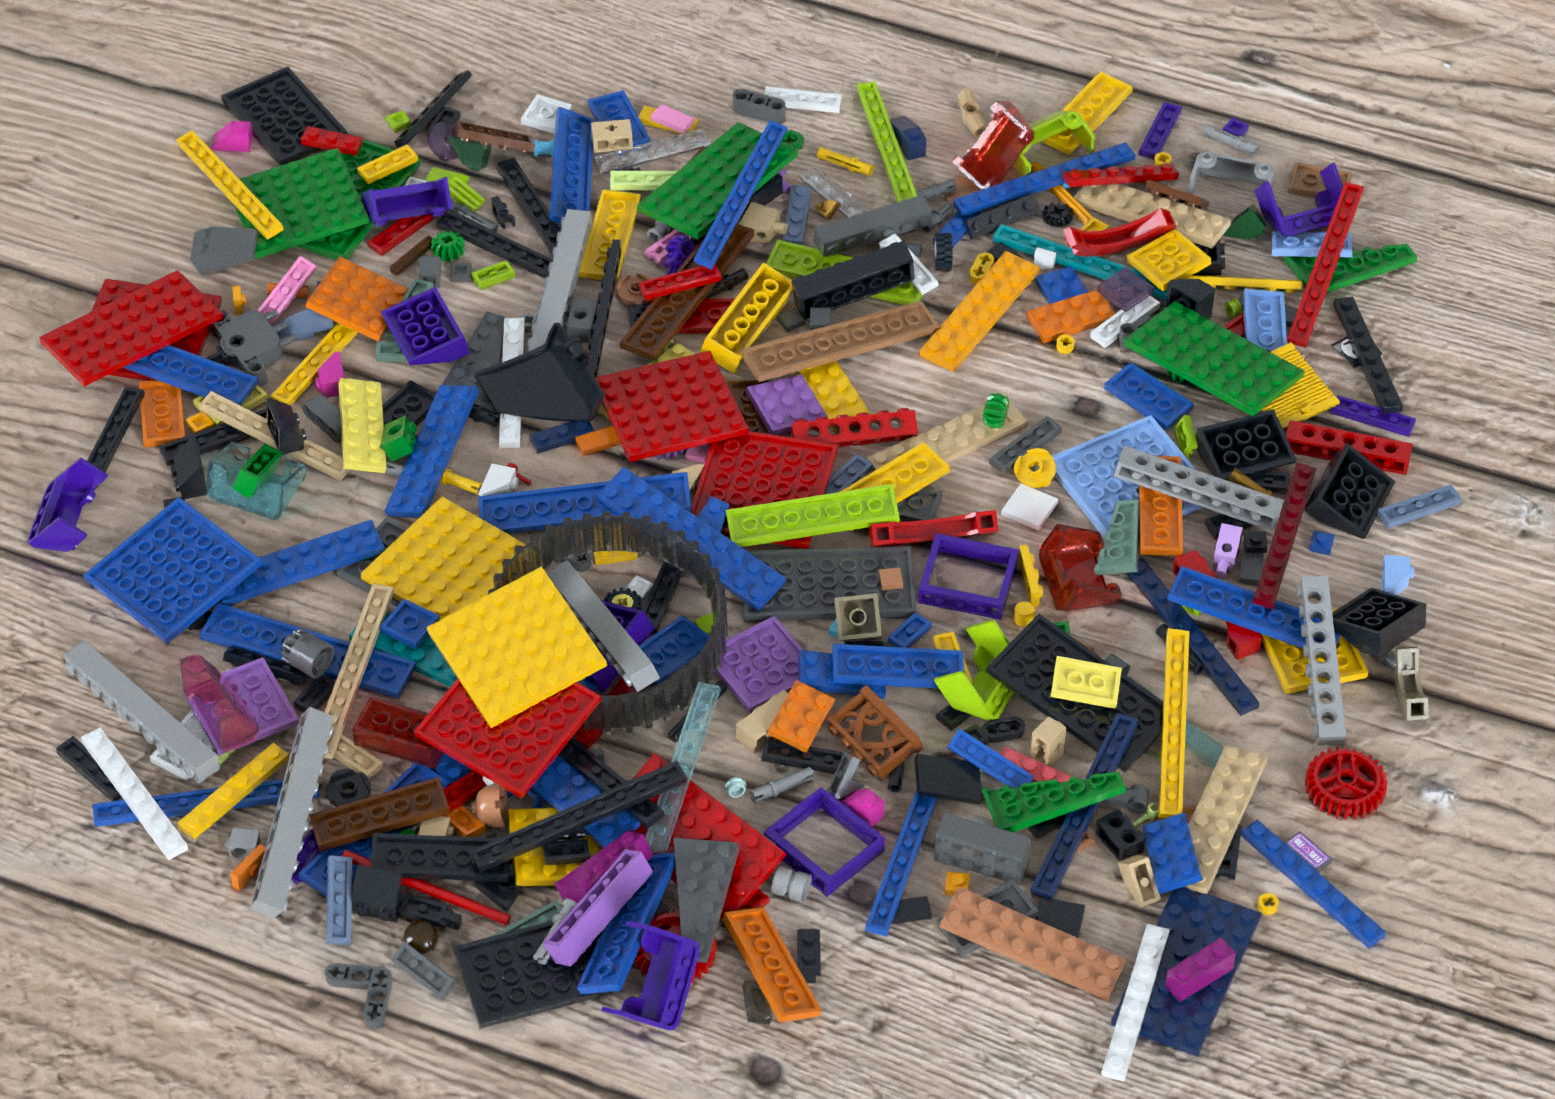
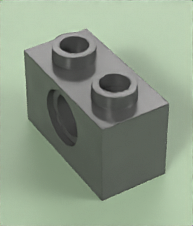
(580, 319)

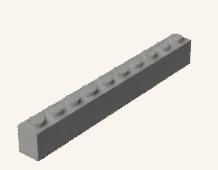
(563, 275)
(603, 628)
(141, 712)
(292, 812)

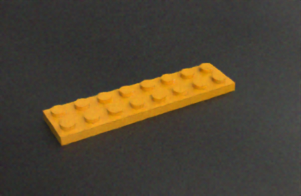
(979, 311)

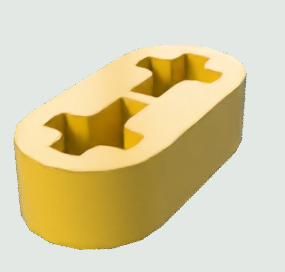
(978, 267)

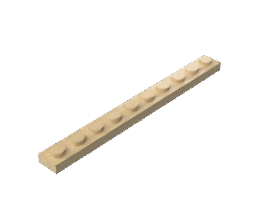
(356, 661)

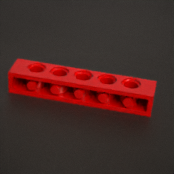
(846, 438)
(1324, 441)

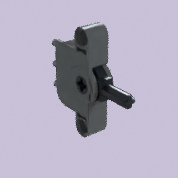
(250, 342)

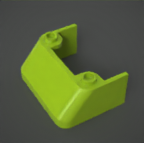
(1052, 125)
(985, 695)

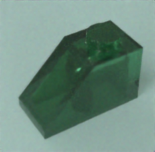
(471, 153)

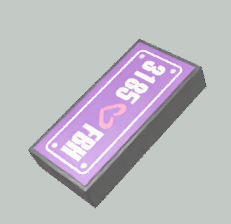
(1309, 851)

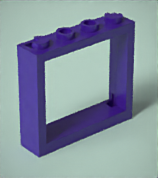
(961, 600)
(841, 813)

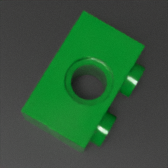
(398, 438)

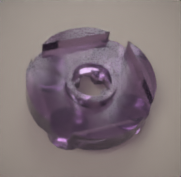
(437, 143)

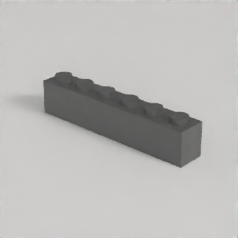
(873, 226)

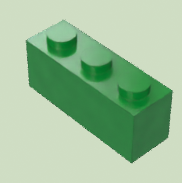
(257, 471)

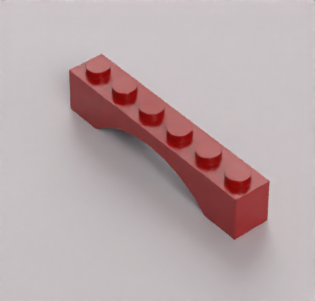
(924, 531)
(1240, 640)

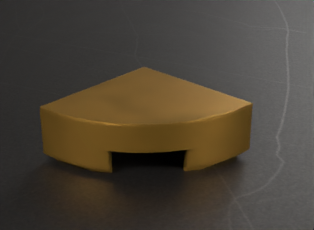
(828, 208)

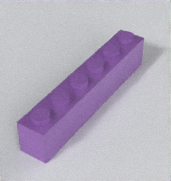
(598, 907)

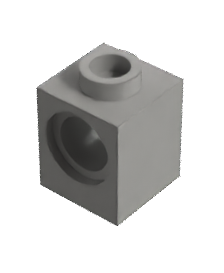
(242, 842)

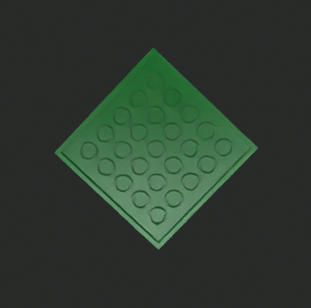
(308, 199)

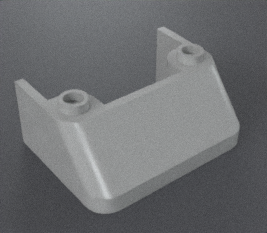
(1232, 169)

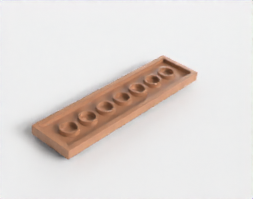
(1033, 943)

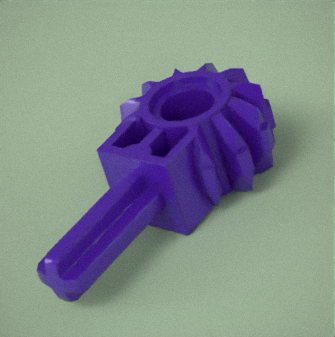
(678, 251)

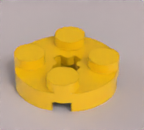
(1038, 478)

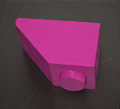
(234, 137)
(329, 376)
(865, 805)

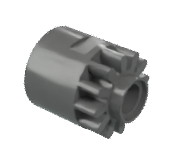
(307, 653)

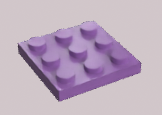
(784, 402)

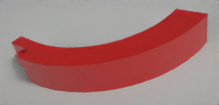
(1122, 237)

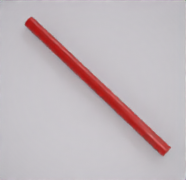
(441, 893)

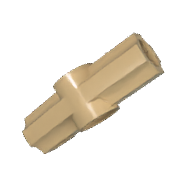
(971, 112)

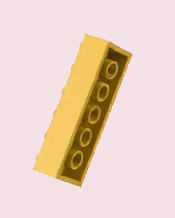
(748, 317)

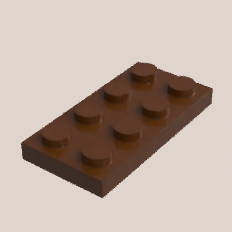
(488, 135)

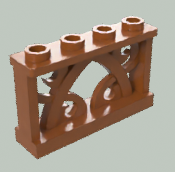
(874, 705)

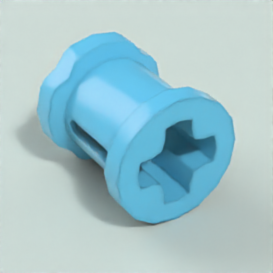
(543, 148)

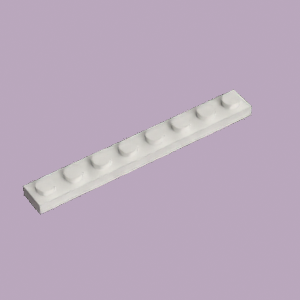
(512, 347)
(134, 793)
(1135, 1002)

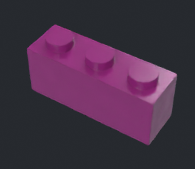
(1200, 969)

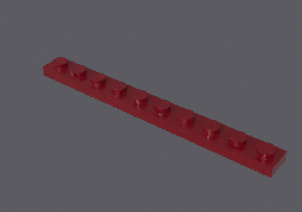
(1284, 536)

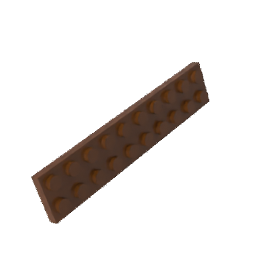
(670, 312)

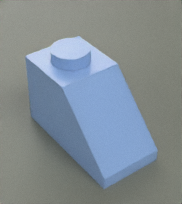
(1396, 573)

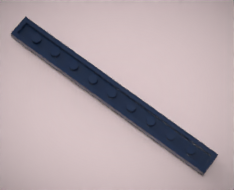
(1177, 618)
(1077, 821)

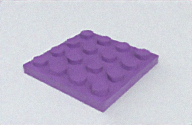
(760, 663)
(261, 696)

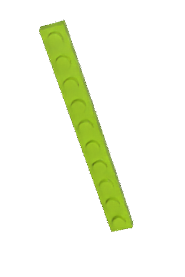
(886, 141)

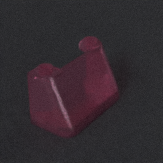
(208, 683)

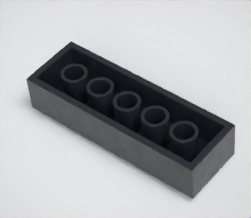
(854, 279)

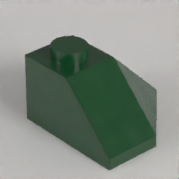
(1247, 225)

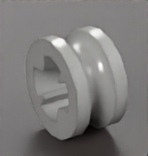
(529, 318)

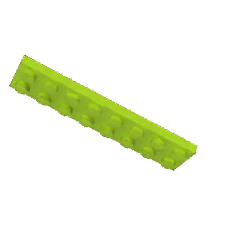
(799, 260)
(812, 515)

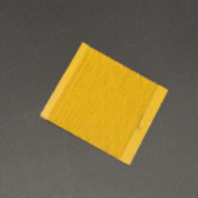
(1305, 396)

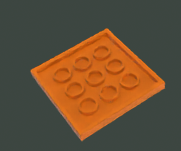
(356, 298)

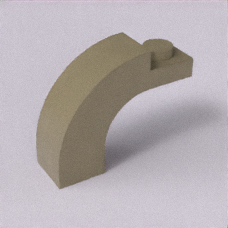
(1409, 692)

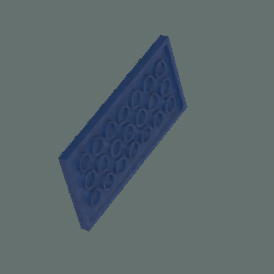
(1193, 924)

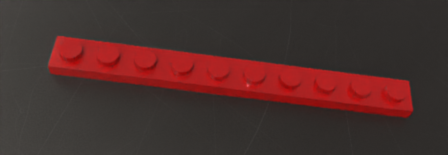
(1325, 264)

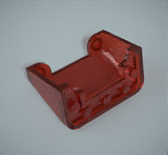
(997, 146)
(1069, 565)

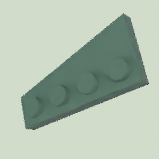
(1121, 541)

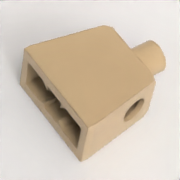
(764, 222)

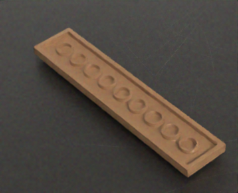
(839, 341)

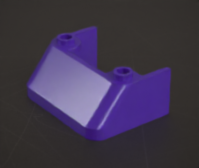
(407, 201)
(1307, 220)
(61, 507)
(666, 980)

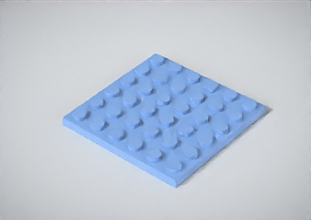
(1089, 469)

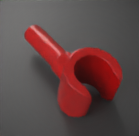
(521, 478)

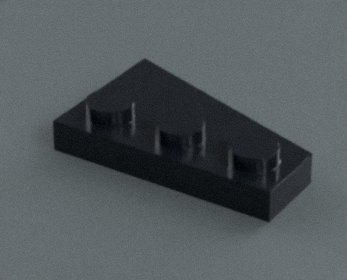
(501, 893)

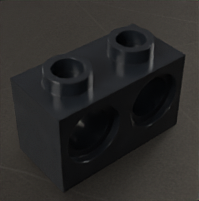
(1120, 835)

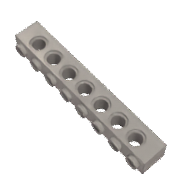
(1198, 488)
(1318, 588)

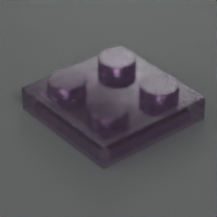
(1125, 289)

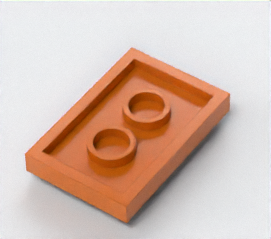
(801, 716)

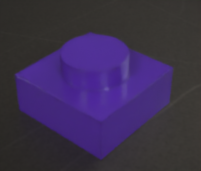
(1236, 127)

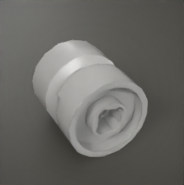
(793, 884)

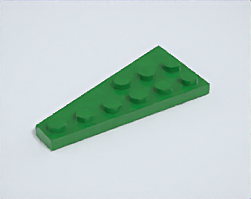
(1359, 267)
(1044, 800)

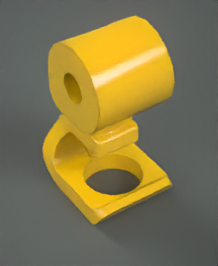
(1024, 613)

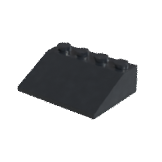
(1244, 443)
(1349, 493)
(1379, 621)

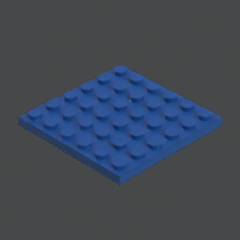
(173, 570)

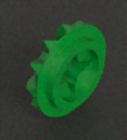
(796, 139)

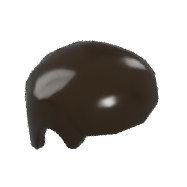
(421, 936)

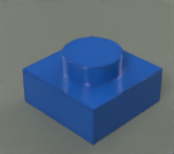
(1321, 542)

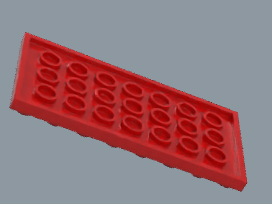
(130, 328)
(707, 819)

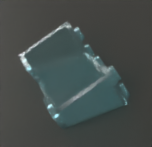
(271, 497)

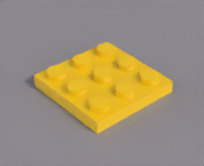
(1169, 259)

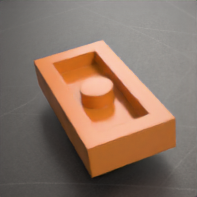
(466, 823)
(248, 868)

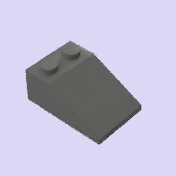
(222, 248)

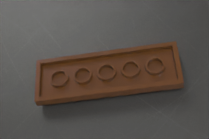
(379, 814)

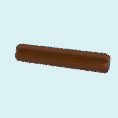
(411, 256)

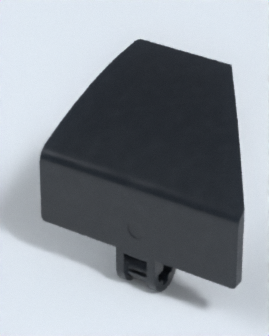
(545, 382)

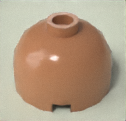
(491, 806)

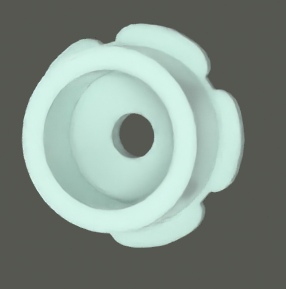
(735, 787)

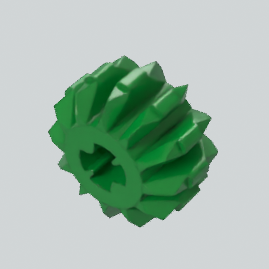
(448, 246)
(995, 410)

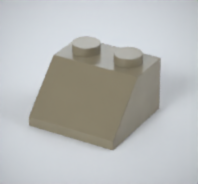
(858, 618)

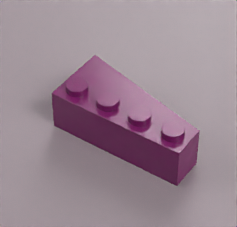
(583, 878)

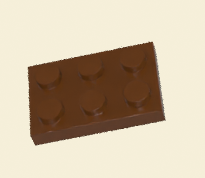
(1176, 195)

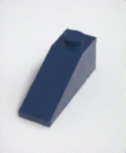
(909, 137)

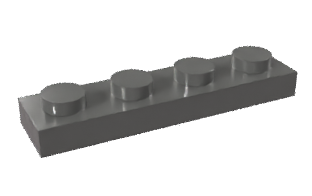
(1033, 438)

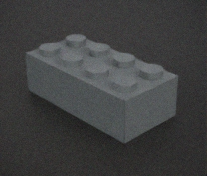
(982, 849)

